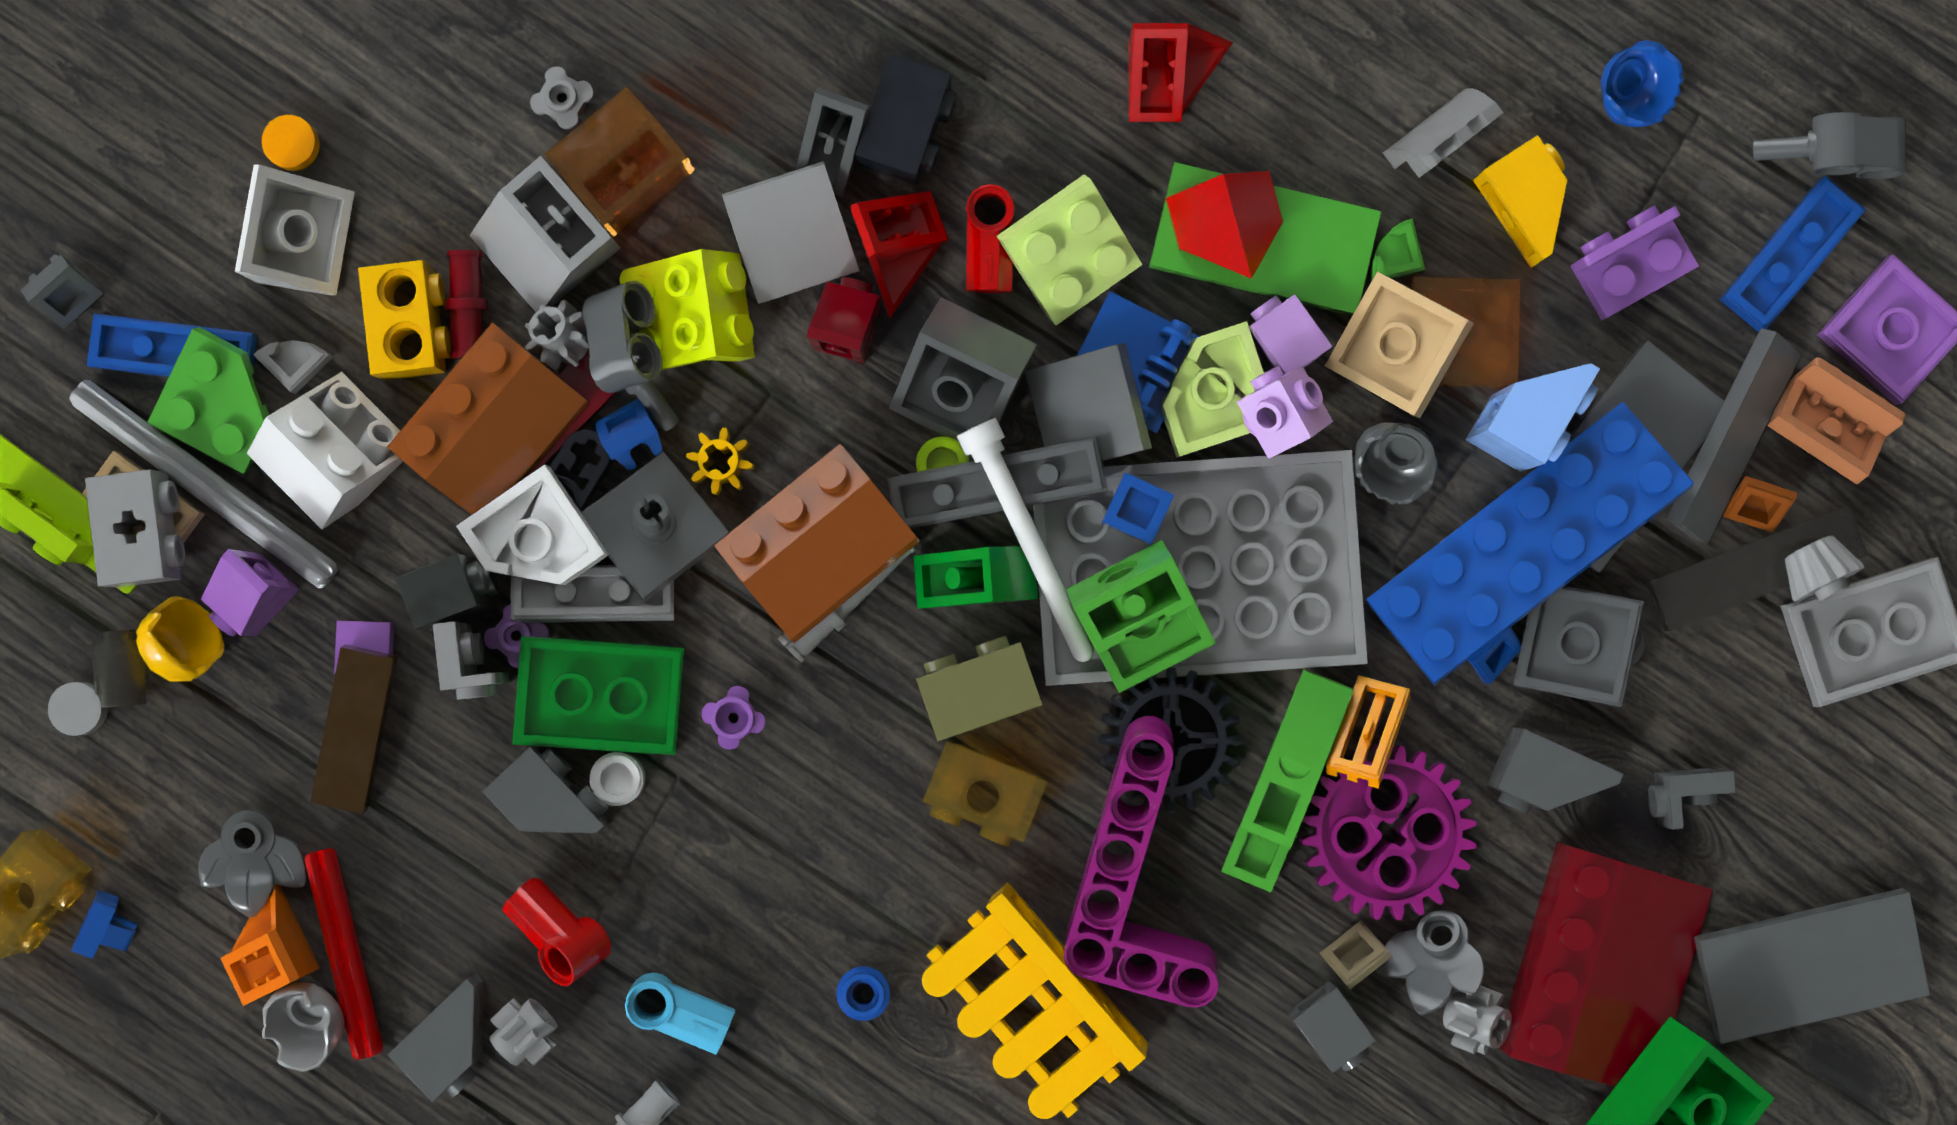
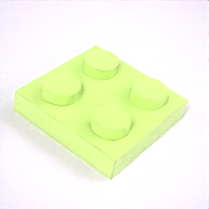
(1069, 249)

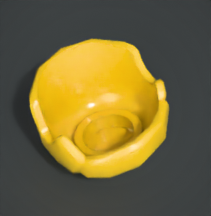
(179, 640)

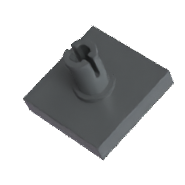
(654, 526)

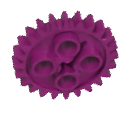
(1425, 863)

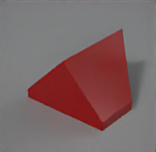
(1169, 68)
(1227, 220)
(899, 241)

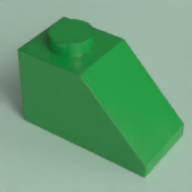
(973, 577)

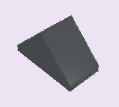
(833, 136)

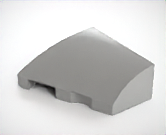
(1444, 131)

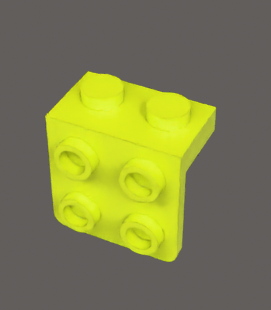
(697, 307)

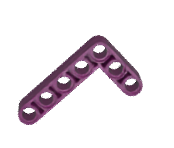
(1119, 875)

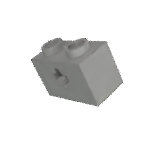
(122, 502)

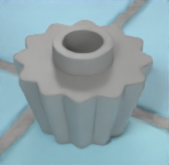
(1821, 569)

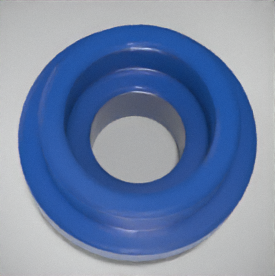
(863, 1010)

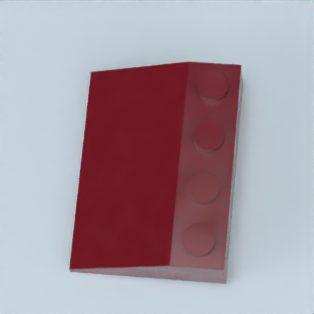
(1602, 964)

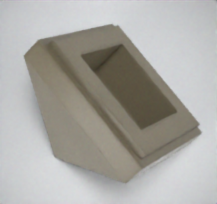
(1355, 954)

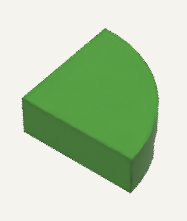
(1398, 253)

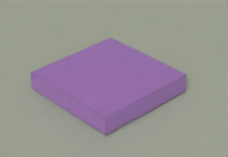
(1893, 330)

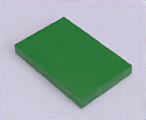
(598, 695)

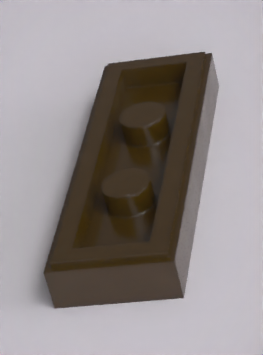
(354, 729)

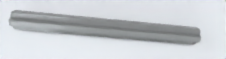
(203, 483)

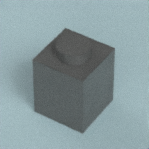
(1332, 1028)

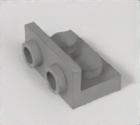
(457, 661)

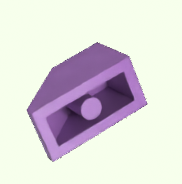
(246, 592)

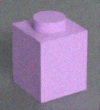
(1287, 334)

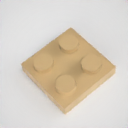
(1399, 344)

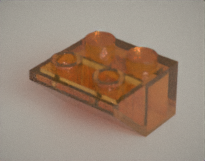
(620, 161)

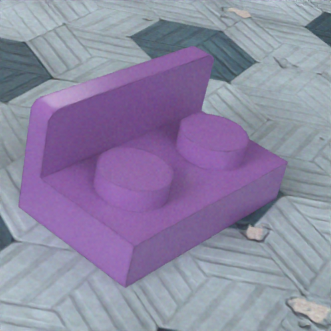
(1634, 264)

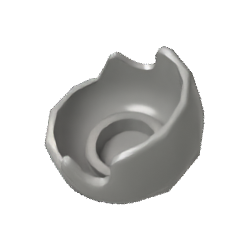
(303, 1025)

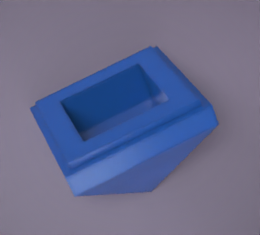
(1496, 656)

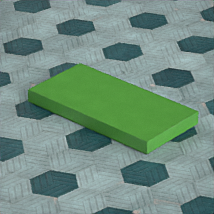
(1315, 254)

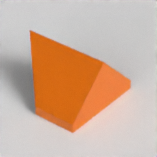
(269, 951)

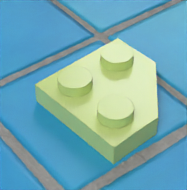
(1205, 391)

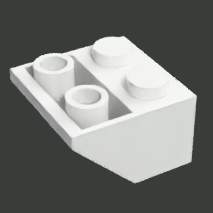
(327, 449)

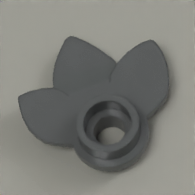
(251, 870)
(1434, 969)

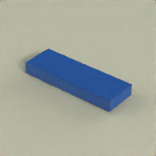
(1792, 254)
(148, 345)

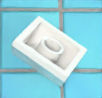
(294, 231)

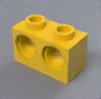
(389, 324)

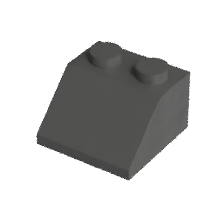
(960, 371)

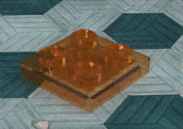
(1492, 346)

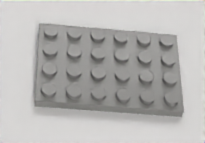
(1258, 546)

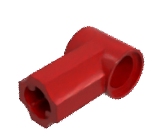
(987, 262)
(564, 942)

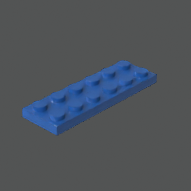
(1529, 543)

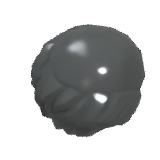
(1395, 462)

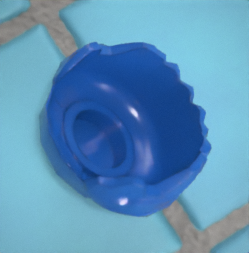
(1641, 84)

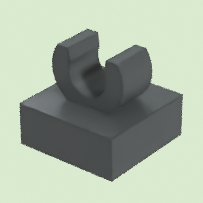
(61, 291)

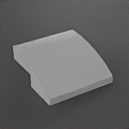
(790, 232)

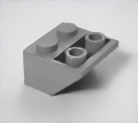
(542, 236)

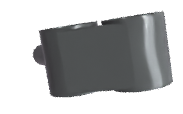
(1845, 145)
(623, 355)

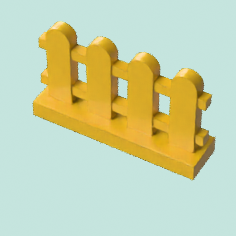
(1079, 1001)

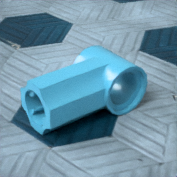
(685, 1016)

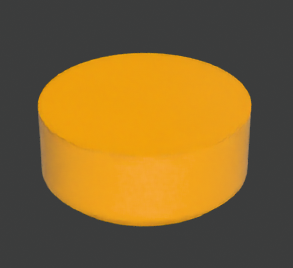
(290, 142)

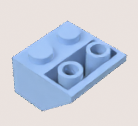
(1529, 418)

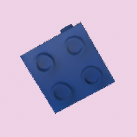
(1152, 346)

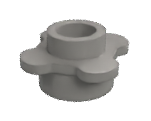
(568, 112)

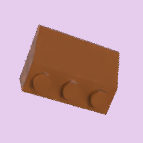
(488, 422)
(816, 543)

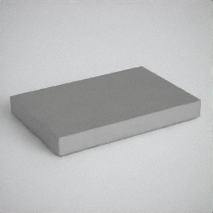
(1874, 632)

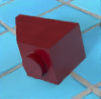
(845, 320)

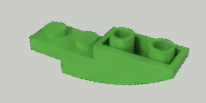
(1287, 780)

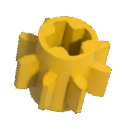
(705, 460)

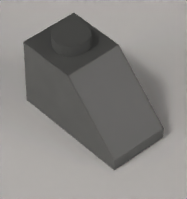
(1545, 773)
(446, 1042)

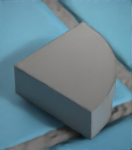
(293, 362)

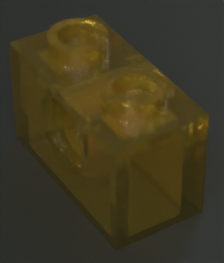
(1017, 791)
(54, 878)

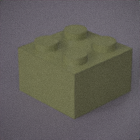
(979, 689)

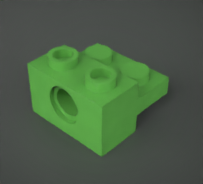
(1140, 616)

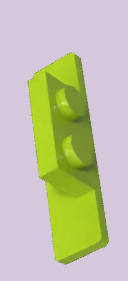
(45, 509)

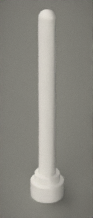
(985, 446)

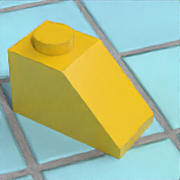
(1527, 196)

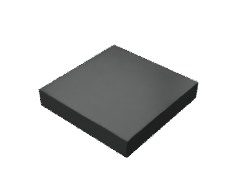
(1090, 399)
(1581, 646)

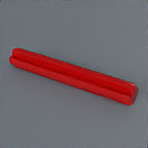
(344, 953)

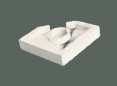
(534, 532)

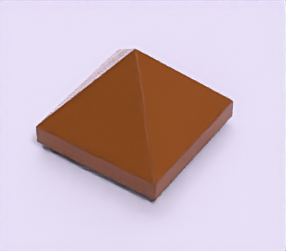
(1759, 504)

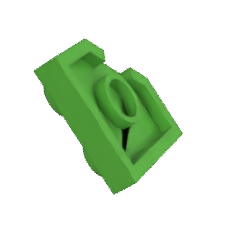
(212, 400)

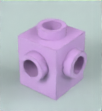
(1284, 409)

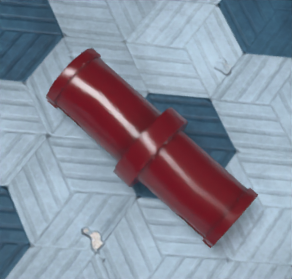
(465, 300)

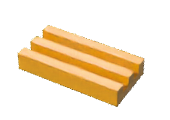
(1356, 768)

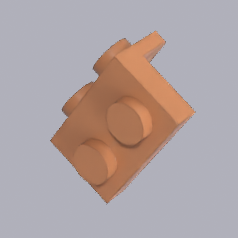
(1835, 419)

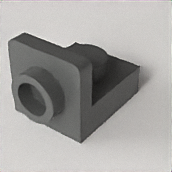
(1696, 786)

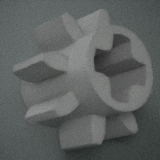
(557, 335)
(1477, 1020)
(523, 1032)

